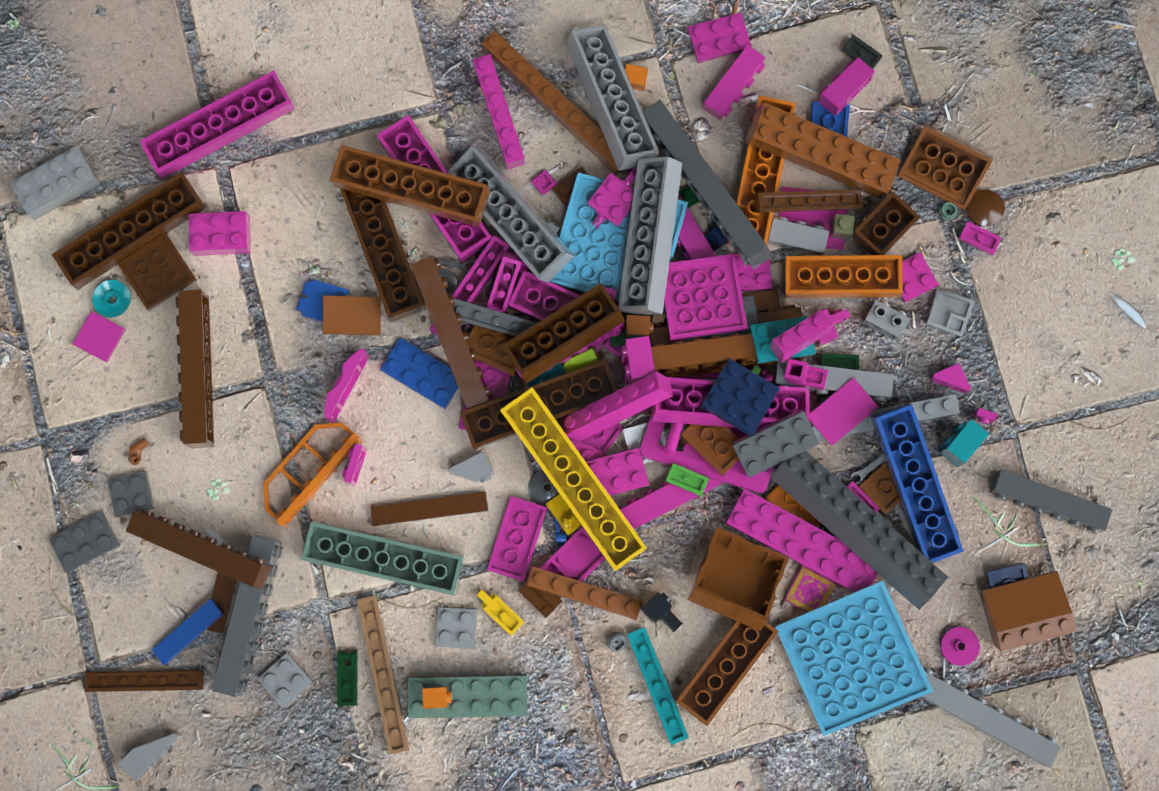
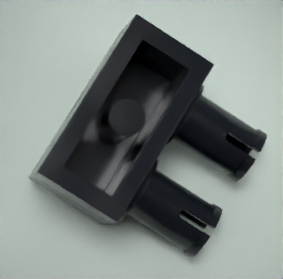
(660, 609)

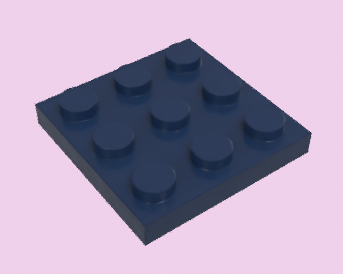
(740, 397)

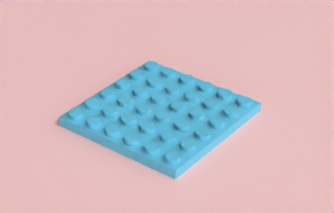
(598, 250)
(854, 658)

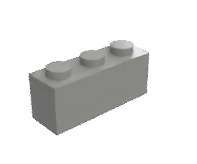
(798, 236)

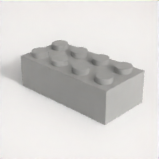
(55, 183)

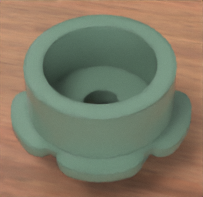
(948, 206)

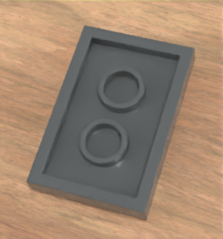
(84, 542)

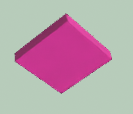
(99, 336)

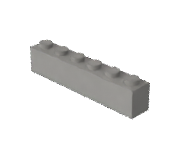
(875, 384)

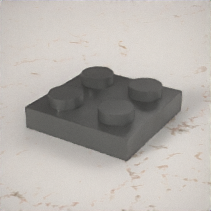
(130, 493)

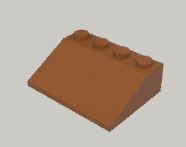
(945, 166)
(1028, 611)

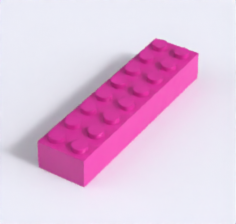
(217, 125)
(407, 144)
(690, 394)
(799, 541)

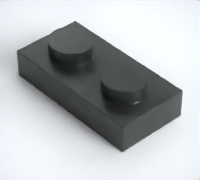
(857, 48)

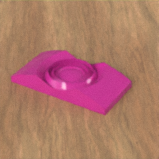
(344, 384)
(576, 557)

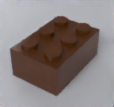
(885, 225)

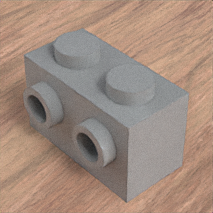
(886, 320)

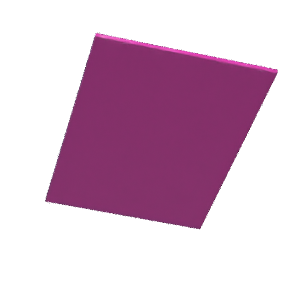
(842, 411)

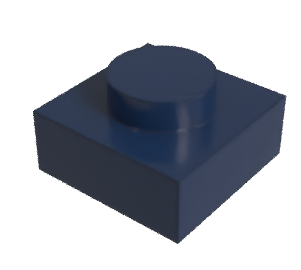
(716, 239)

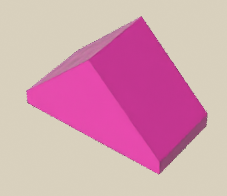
(952, 378)

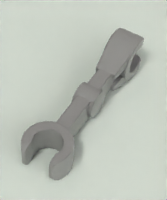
(872, 466)

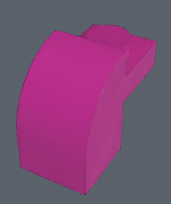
(836, 317)
(803, 375)

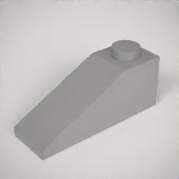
(141, 759)

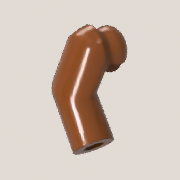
(136, 450)

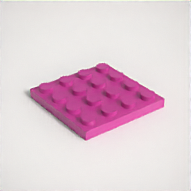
(704, 297)

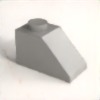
(474, 469)

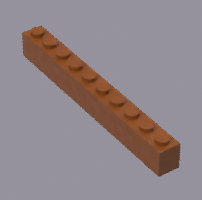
(549, 98)

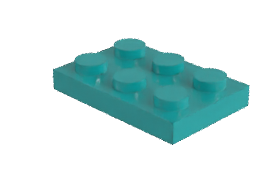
(764, 333)

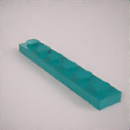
(657, 686)

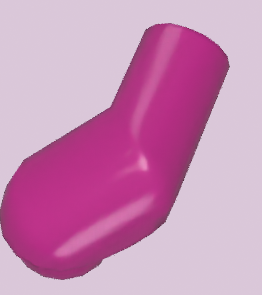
(766, 375)

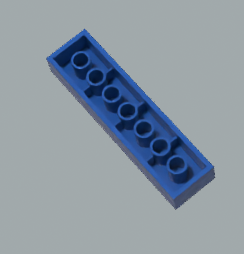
(917, 482)

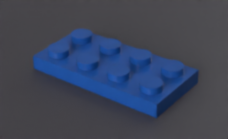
(421, 373)

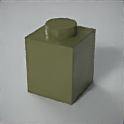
(842, 226)

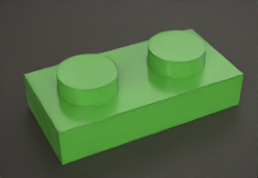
(687, 479)

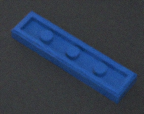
(188, 631)

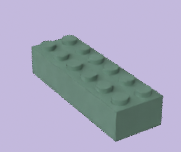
(472, 696)

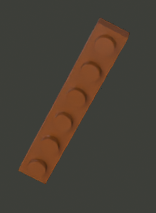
(583, 593)

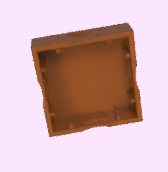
(738, 579)

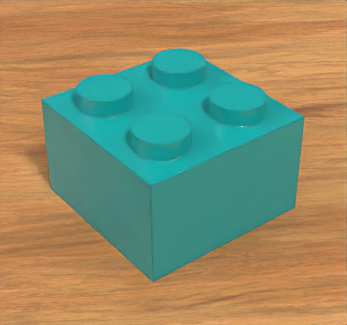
(963, 443)

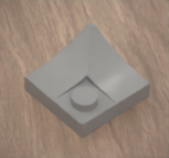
(949, 312)

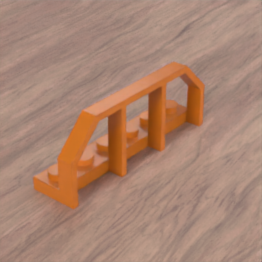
(312, 485)

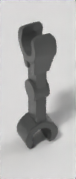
(451, 264)

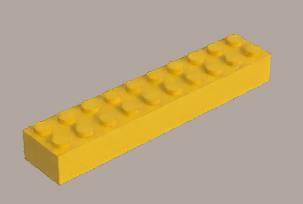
(573, 479)

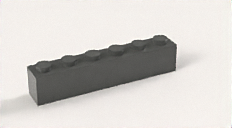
(1050, 501)

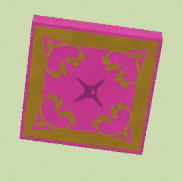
(809, 590)

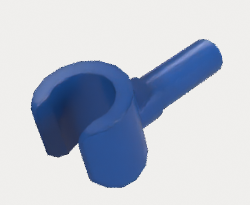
(559, 537)

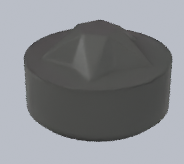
(616, 641)

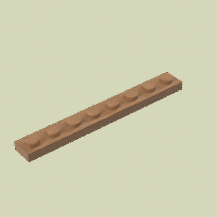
(383, 675)

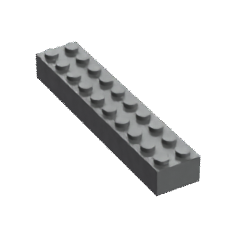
(707, 186)
(860, 528)

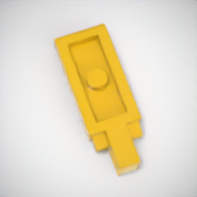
(500, 612)

